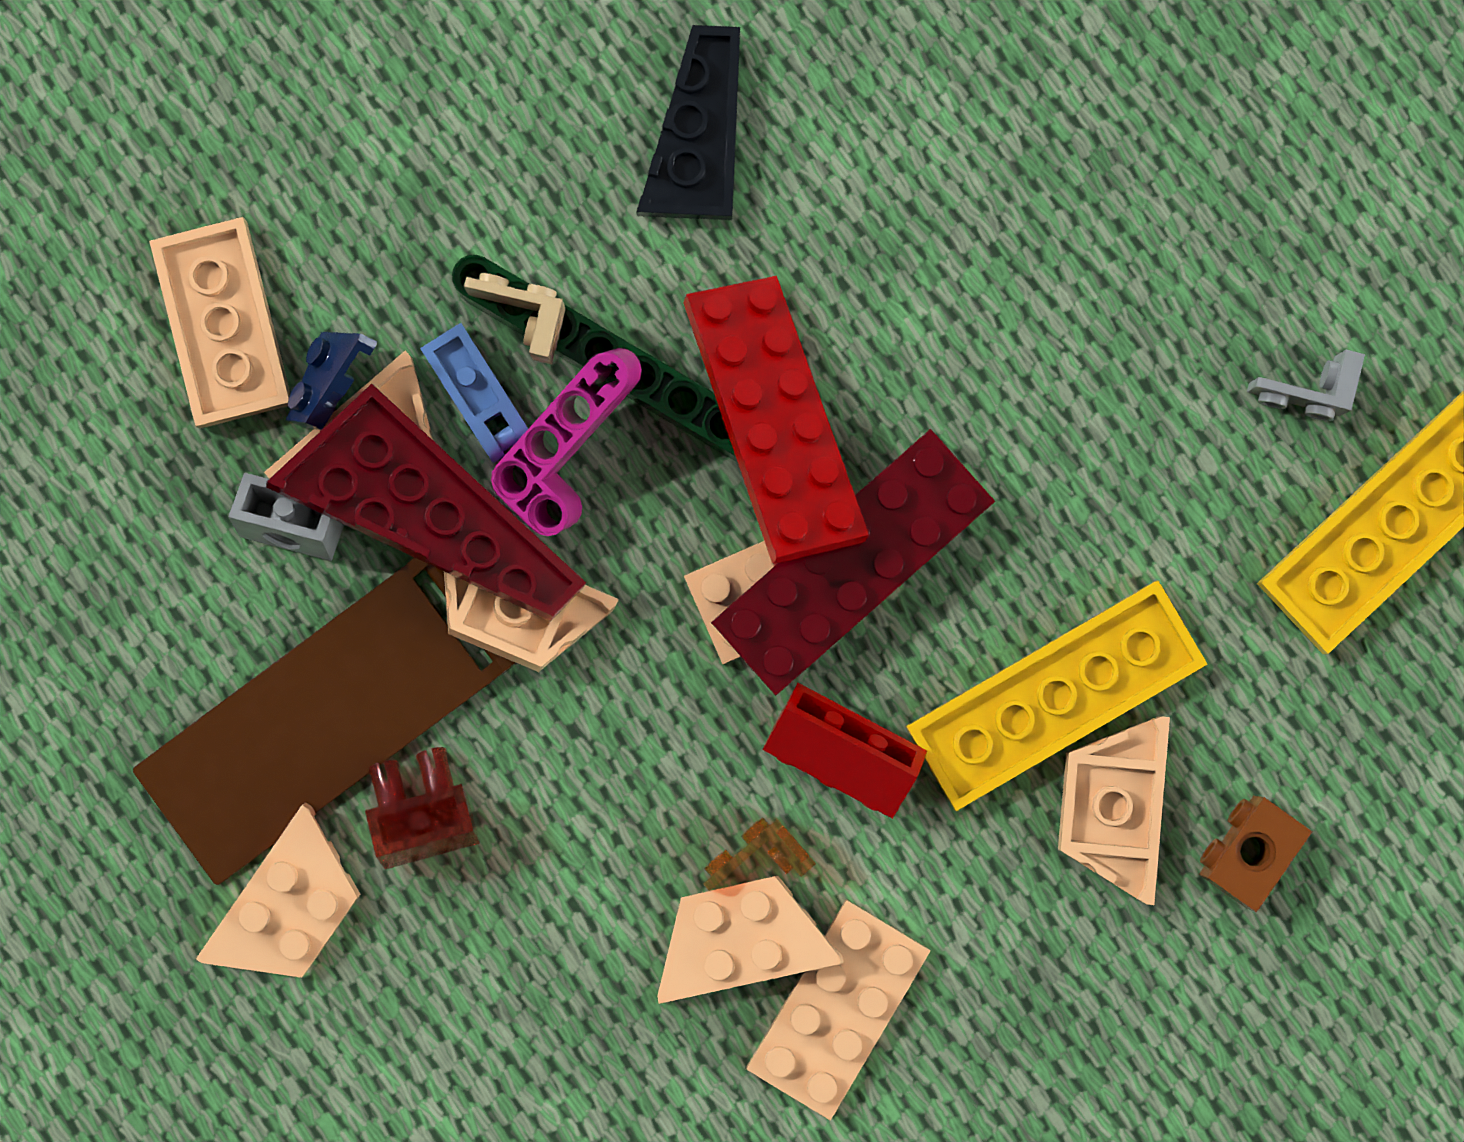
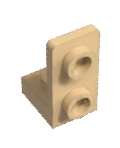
(541, 331)

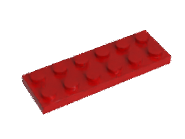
(775, 419)

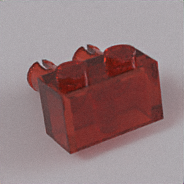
(420, 825)

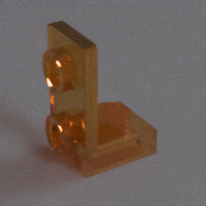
(785, 853)

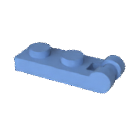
(474, 389)

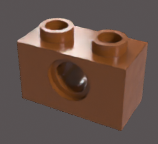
(1279, 842)

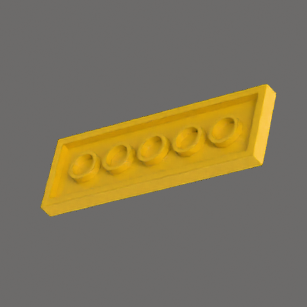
(1376, 535)
(1056, 695)

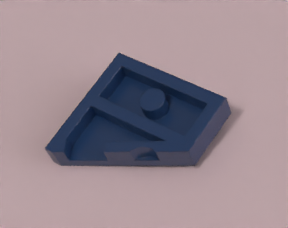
(325, 377)

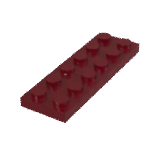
(819, 598)

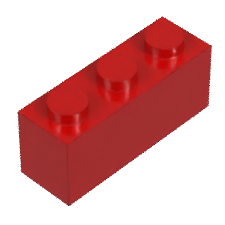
(845, 750)

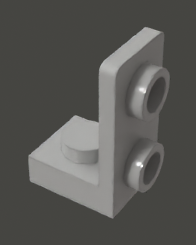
(1337, 377)

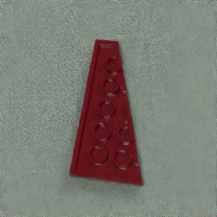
(404, 490)

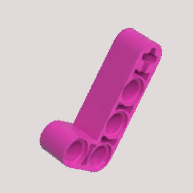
(571, 432)

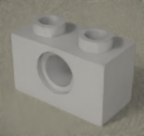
(281, 522)

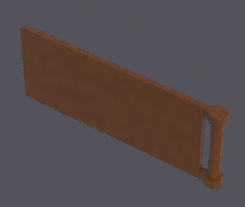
(313, 723)

